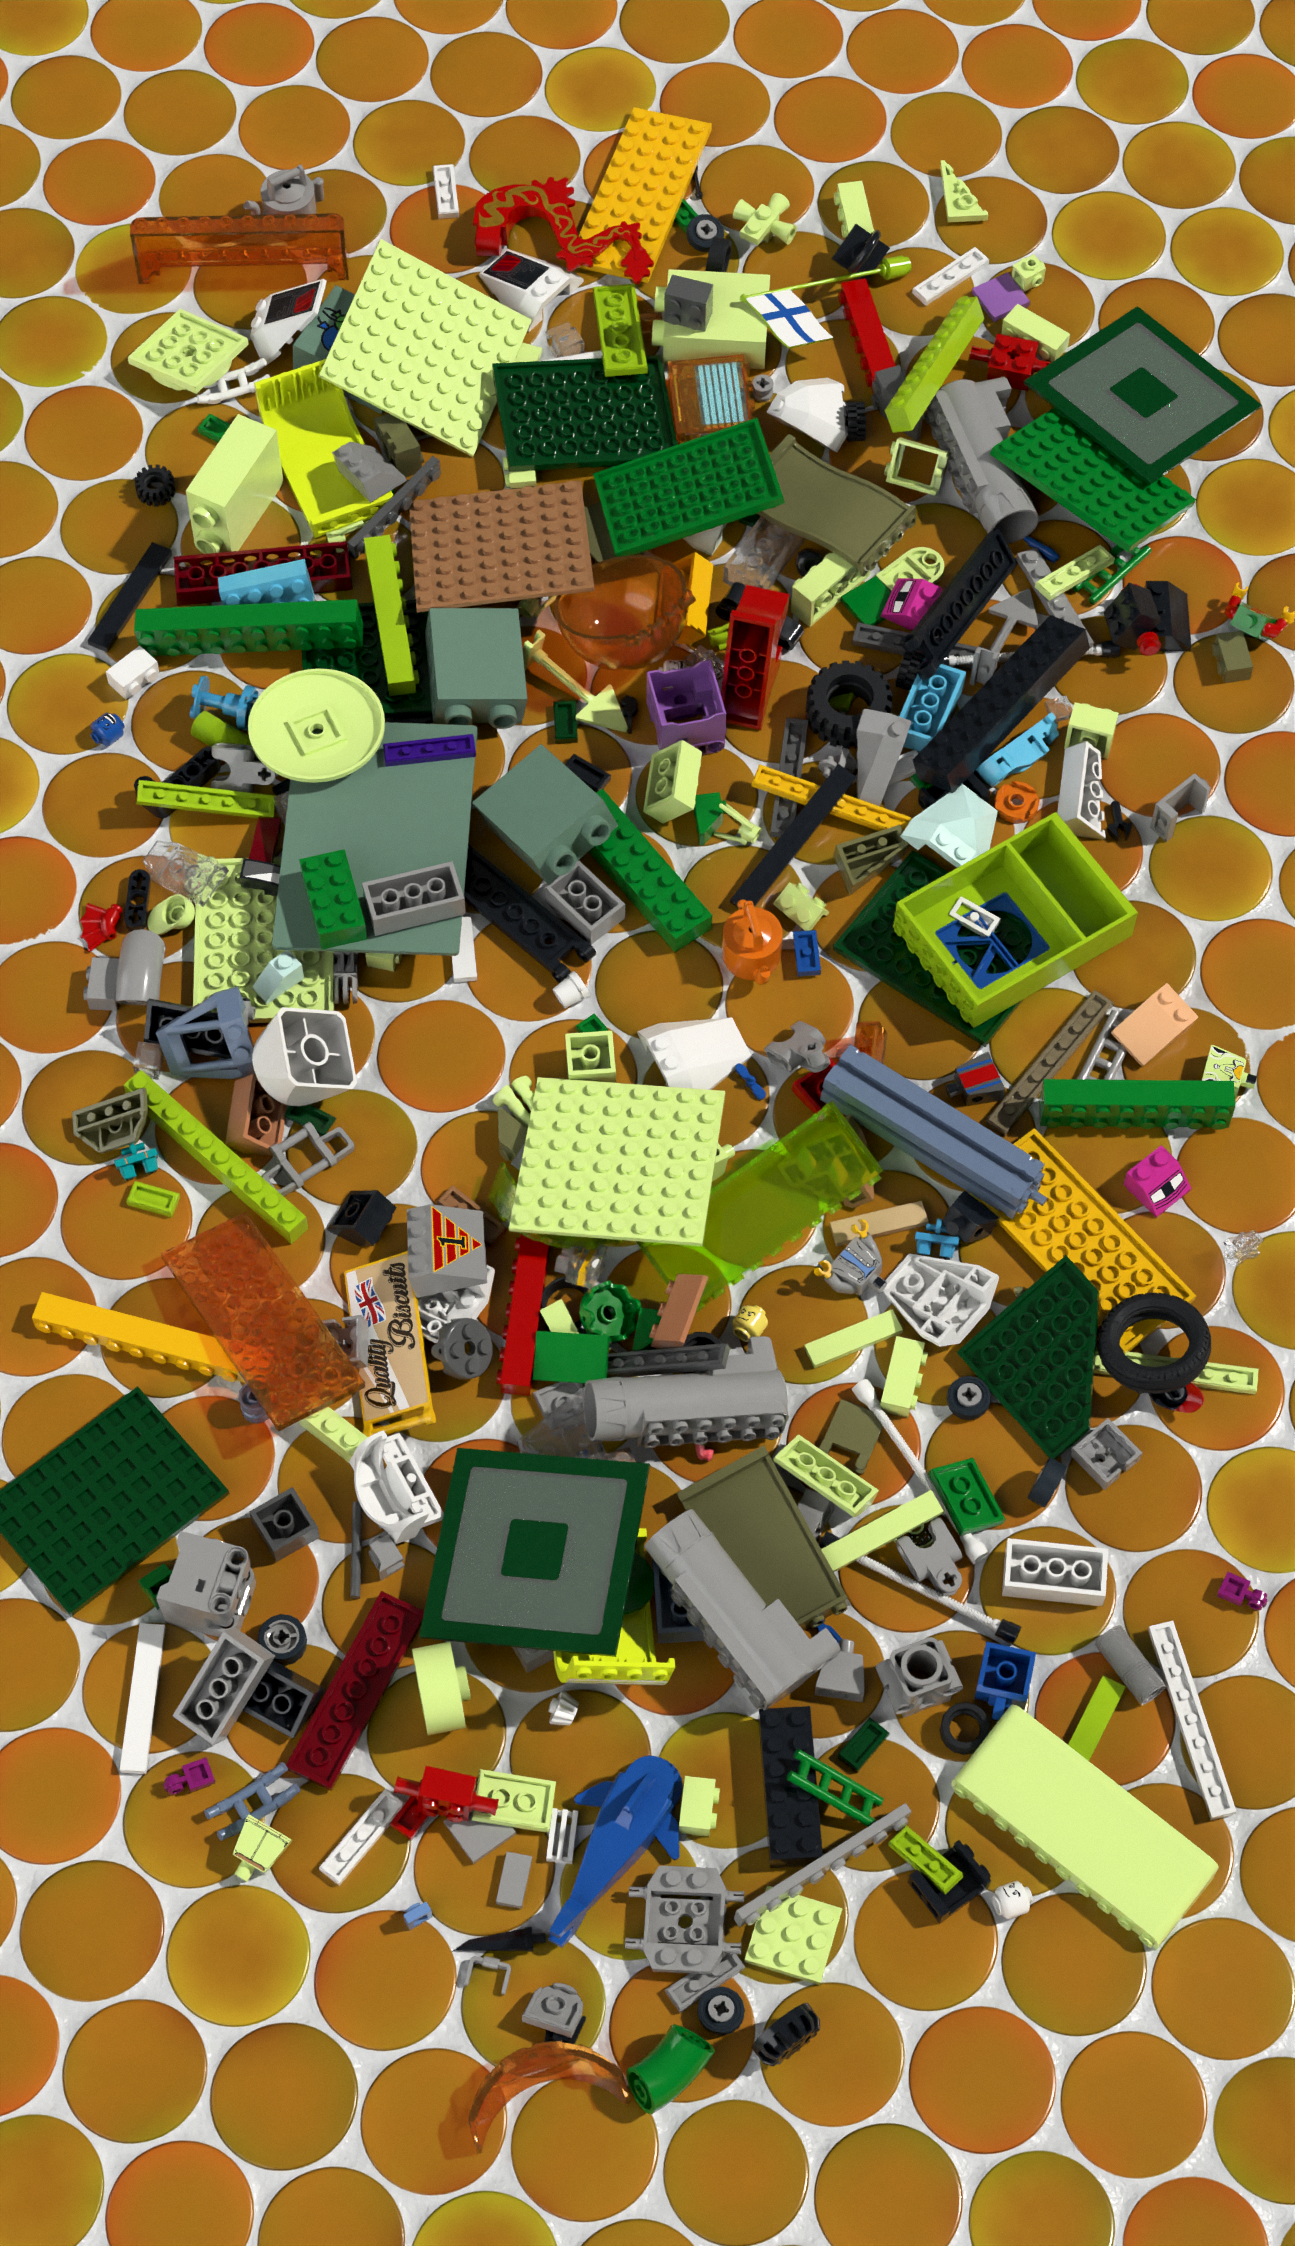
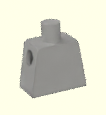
(843, 1675)

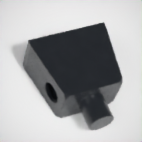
(969, 1219)

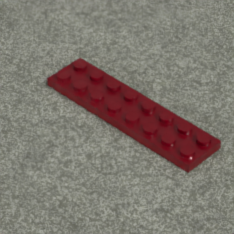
(355, 1691)

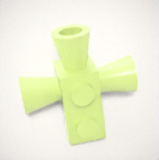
(765, 220)

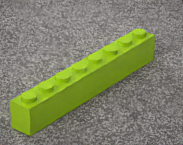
(390, 616)

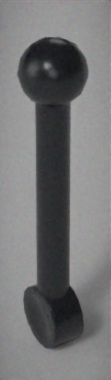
(698, 194)

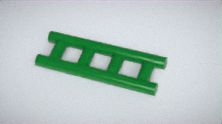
(1111, 581)
(822, 1793)

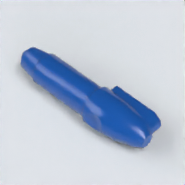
(1047, 552)

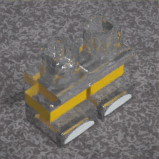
(582, 1265)

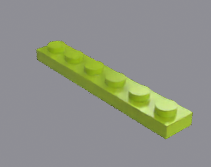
(205, 799)

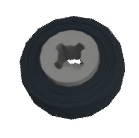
(697, 230)
(968, 1407)
(718, 2020)

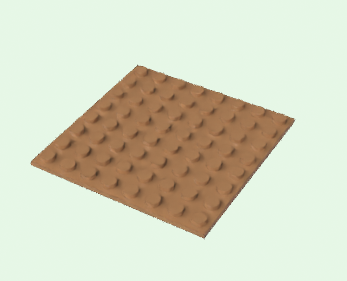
(500, 546)

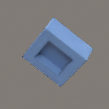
(417, 1915)

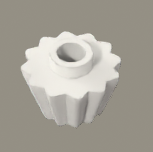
(563, 1709)

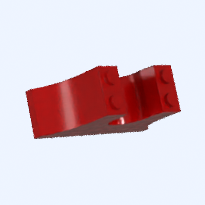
(752, 655)

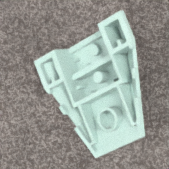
(954, 826)

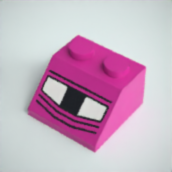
(910, 601)
(1157, 1181)

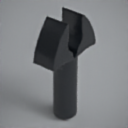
(1118, 823)

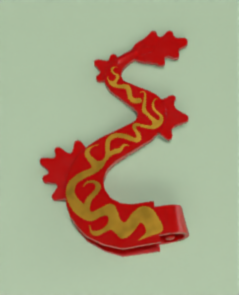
(507, 205)

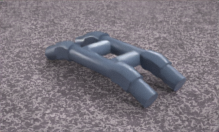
(259, 1787)

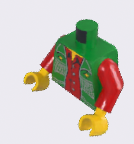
(1253, 620)

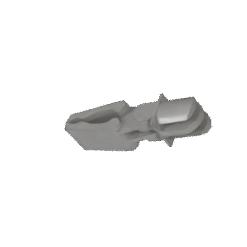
(345, 976)

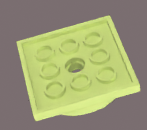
(188, 352)

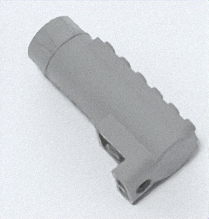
(968, 423)
(696, 1408)
(753, 1639)

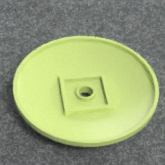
(311, 700)

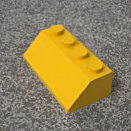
(698, 579)

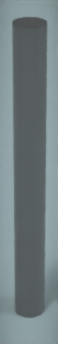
(356, 1551)

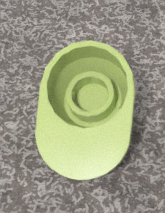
(171, 914)

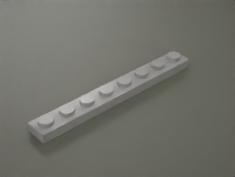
(815, 1871)

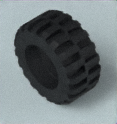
(840, 680)

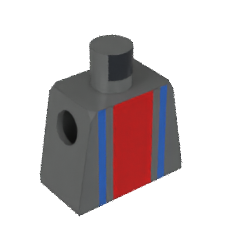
(977, 1082)

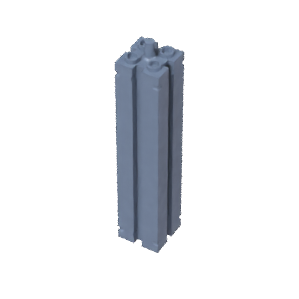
(934, 1132)

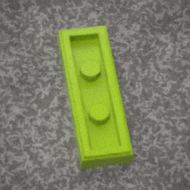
(925, 1859)

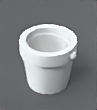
(571, 990)

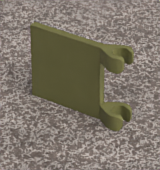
(853, 1430)

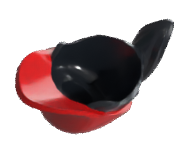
(1183, 1400)

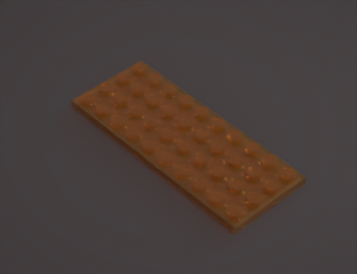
(263, 1321)

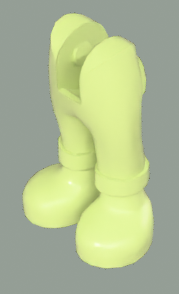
(506, 1096)

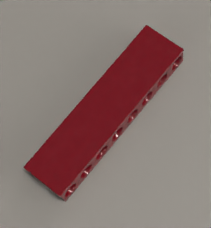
(200, 582)

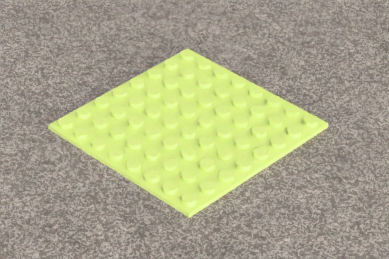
(424, 347)
(618, 1161)

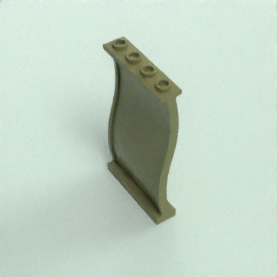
(836, 507)
(767, 1537)

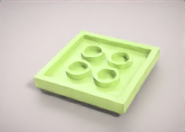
(795, 1938)

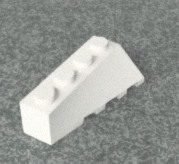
(1081, 791)

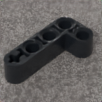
(790, 632)
(201, 765)

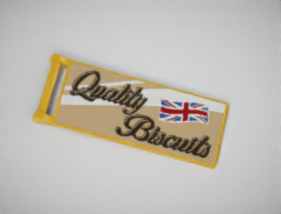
(396, 1353)

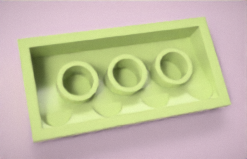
(826, 1476)

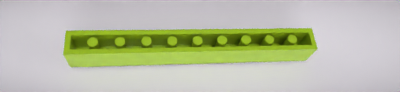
(934, 364)
(220, 1160)

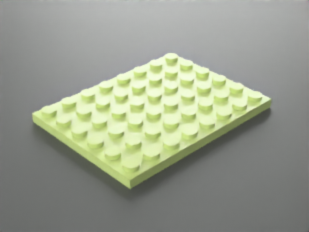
(236, 946)

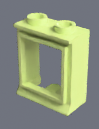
(892, 469)

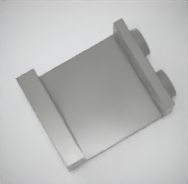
(1192, 791)

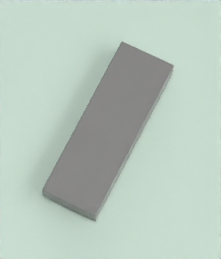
(693, 1986)

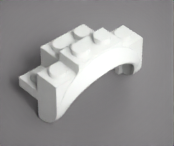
(393, 1492)

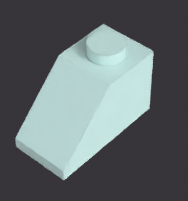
(278, 976)

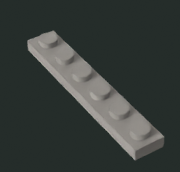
(1036, 569)

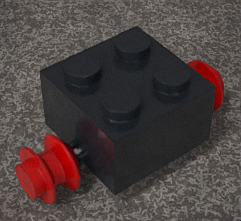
(1133, 618)

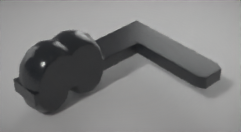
(629, 710)

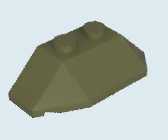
(112, 1121)

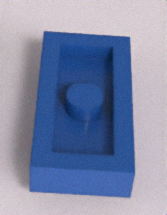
(806, 953)

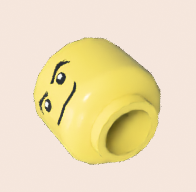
(749, 1322)

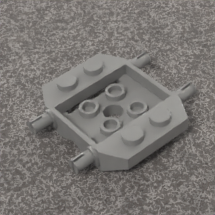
(664, 1941)

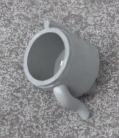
(288, 193)

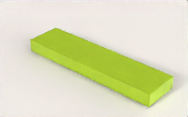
(1096, 1717)

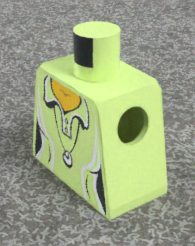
(1226, 1066)

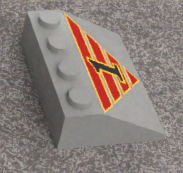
(445, 1249)

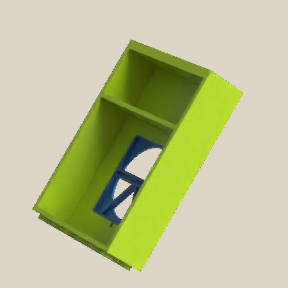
(1045, 882)

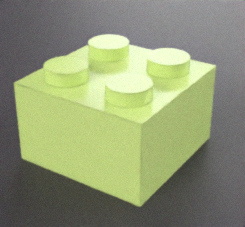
(1093, 726)
(590, 1056)

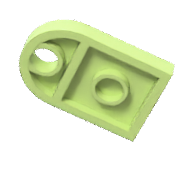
(913, 566)

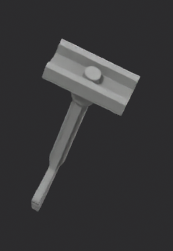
(1016, 610)

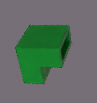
(151, 1582)

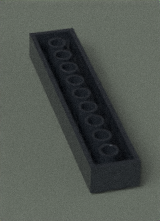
(1001, 704)

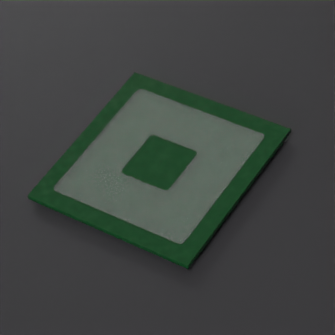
(1143, 395)
(535, 1551)

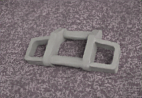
(319, 1143)

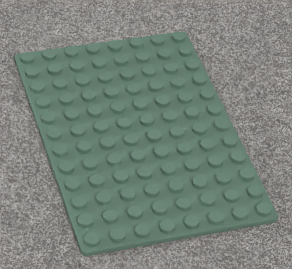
(388, 825)

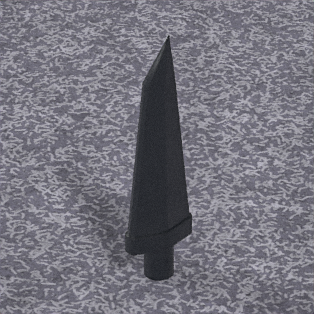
(508, 1941)

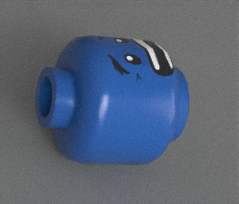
(107, 729)

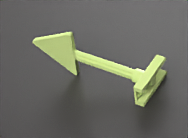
(600, 709)

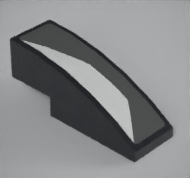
(260, 875)

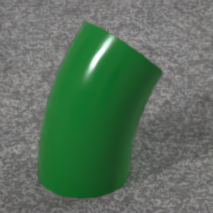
(668, 2068)

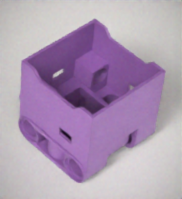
(693, 694)

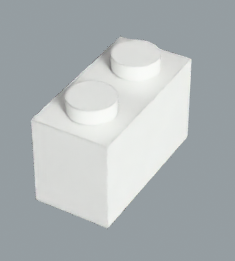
(132, 672)

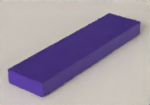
(429, 750)

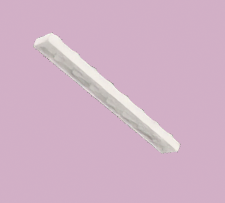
(1192, 1720)

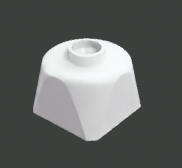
(304, 1056)

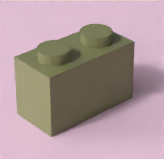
(1232, 656)

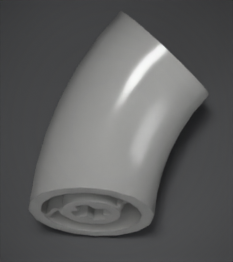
(140, 968)

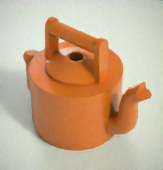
(752, 942)

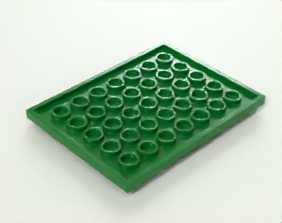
(1091, 481)
(688, 488)

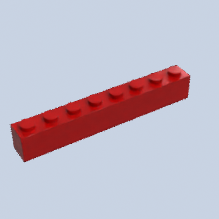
(523, 1316)

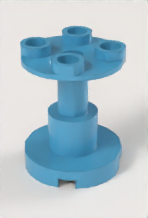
(231, 704)

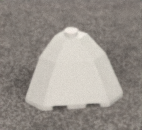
(813, 409)

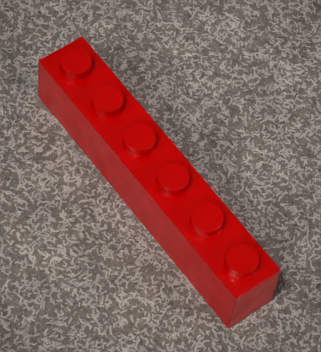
(865, 328)

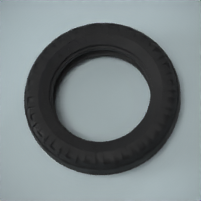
(1146, 1378)

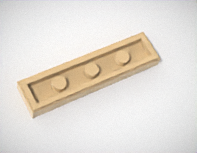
(881, 1222)

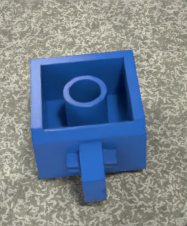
(1004, 1677)

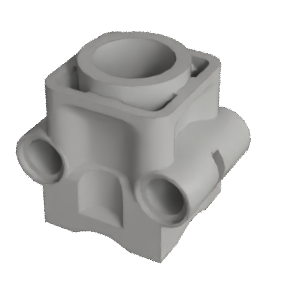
(911, 1694)

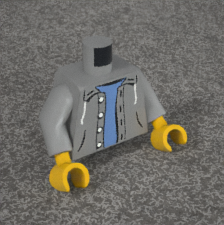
(856, 1265)

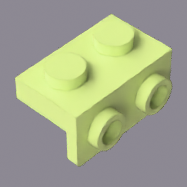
(800, 906)

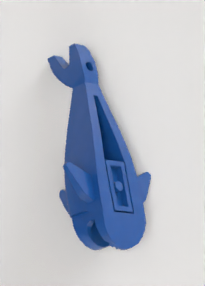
(630, 1818)

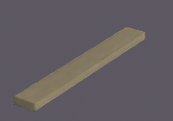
(1049, 1063)

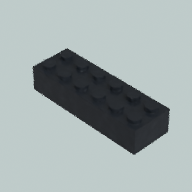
(789, 1810)

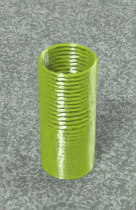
(212, 729)

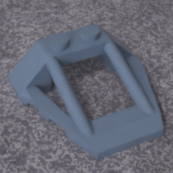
(235, 1031)

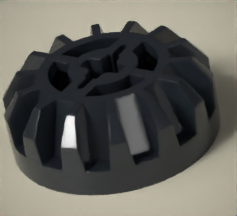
(787, 2035)

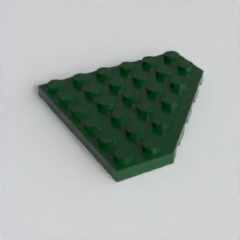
(1043, 1357)

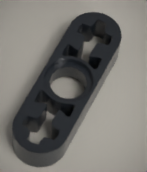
(133, 892)

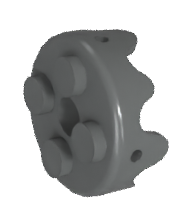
(452, 1353)

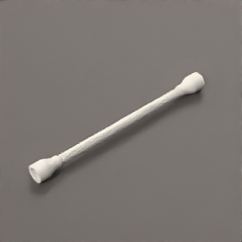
(866, 1394)

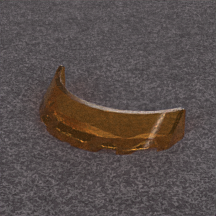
(537, 2065)

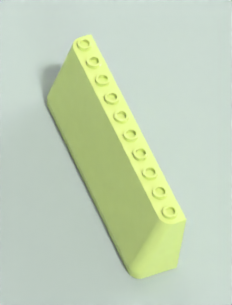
(1085, 1826)

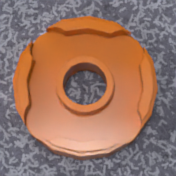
(1016, 813)

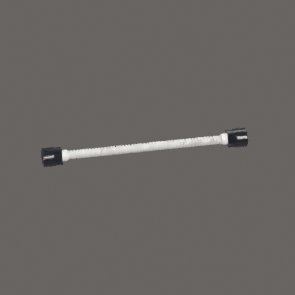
(1104, 649)
(1004, 1629)

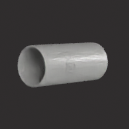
(1128, 1662)

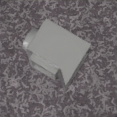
(385, 1556)

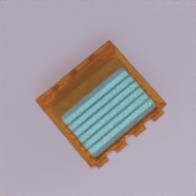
(709, 394)

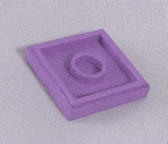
(1000, 296)

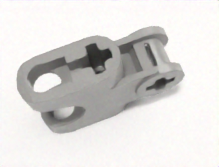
(244, 768)
(801, 1049)
(935, 1561)

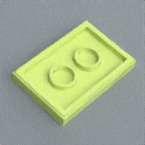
(522, 1800)

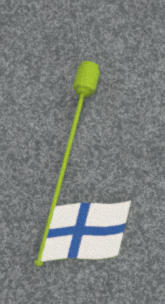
(790, 317)

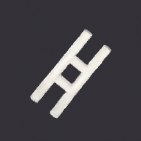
(244, 388)

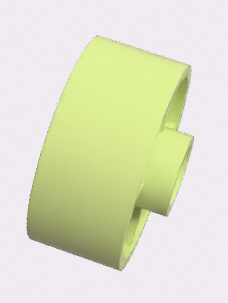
(441, 1688)

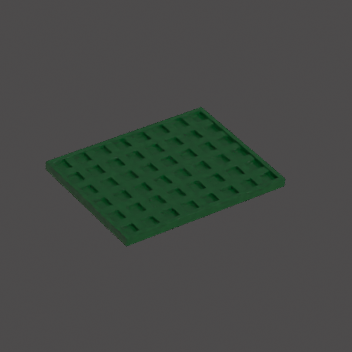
(106, 1501)

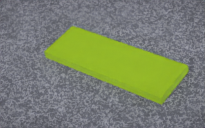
(620, 330)

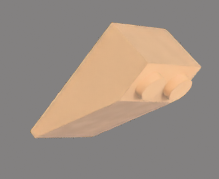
(1155, 1025)

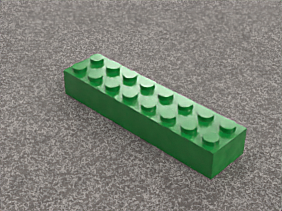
(650, 882)
(1136, 1103)

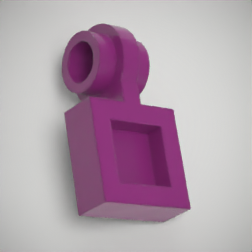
(1236, 1589)
(196, 1775)

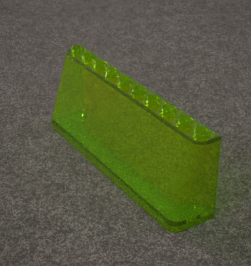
(771, 1202)

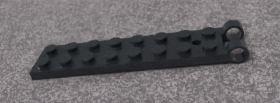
(960, 602)
(521, 916)

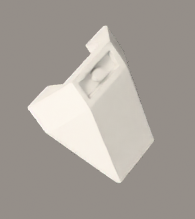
(440, 1308)

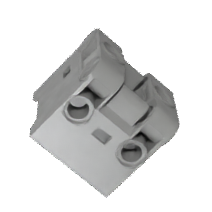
(207, 1586)

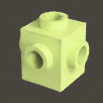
(1028, 273)

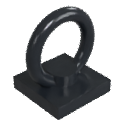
(860, 251)

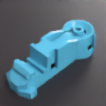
(1020, 753)

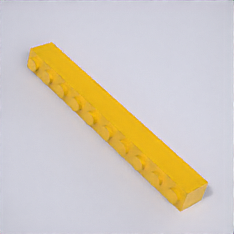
(133, 1335)

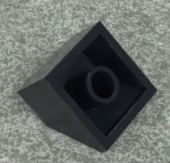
(362, 1217)

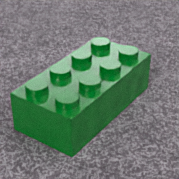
(333, 899)

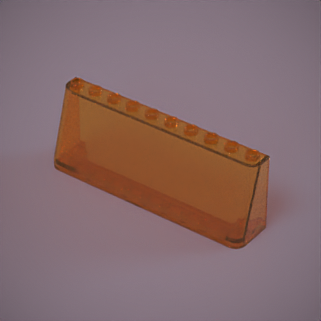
(239, 242)

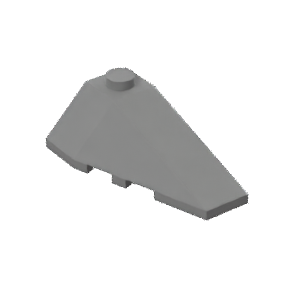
(879, 746)

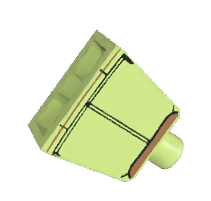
(258, 1847)

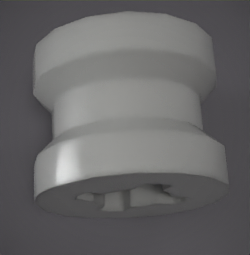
(760, 393)

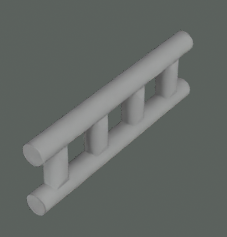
(1104, 1041)

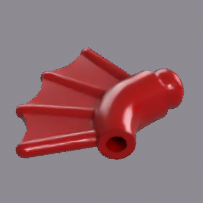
(99, 924)

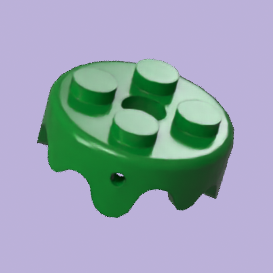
(621, 1307)

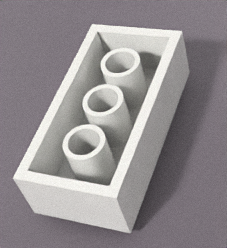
(1055, 1572)

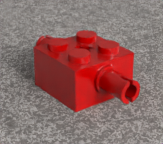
(1011, 359)
(446, 1794)

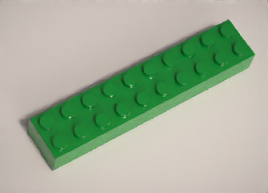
(249, 628)

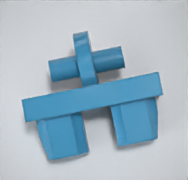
(947, 1243)

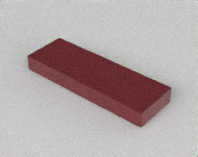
(265, 839)

